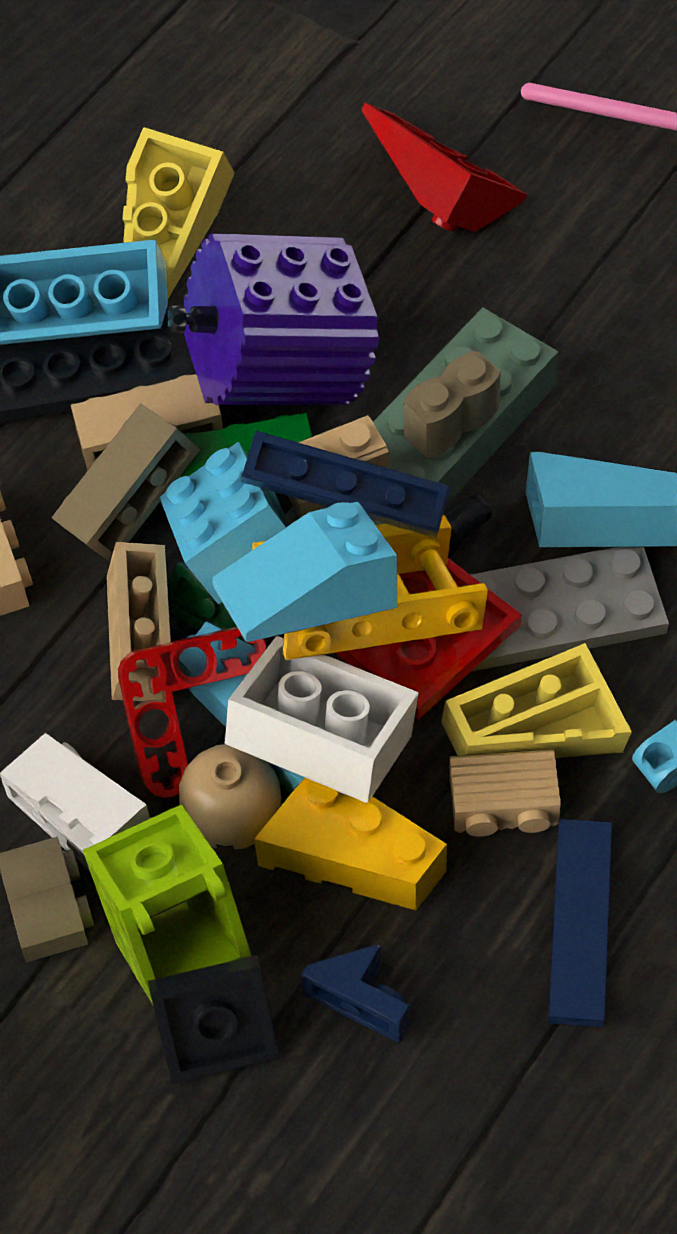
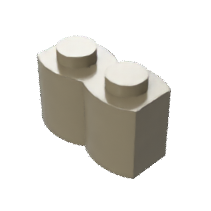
(451, 404)
(43, 899)

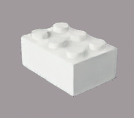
(321, 720)

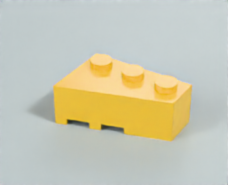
(352, 845)

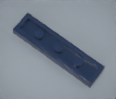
(335, 478)
(580, 923)

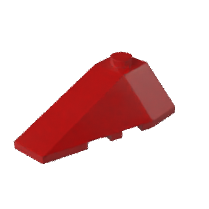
(441, 177)

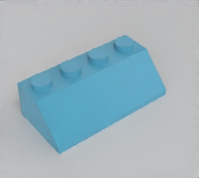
(82, 291)

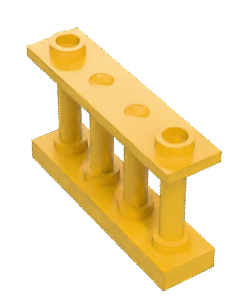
(417, 615)

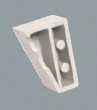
(70, 796)

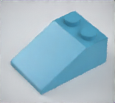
(311, 574)

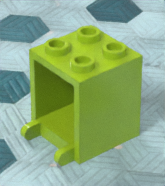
(153, 870)

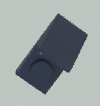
(345, 987)

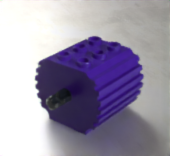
(277, 321)

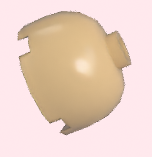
(229, 795)

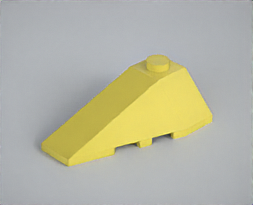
(173, 196)

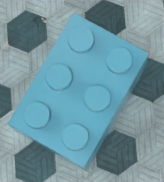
(219, 515)

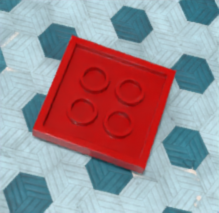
(438, 662)

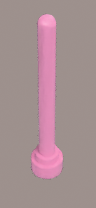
(600, 106)

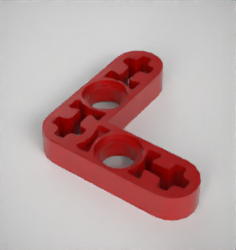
(170, 679)

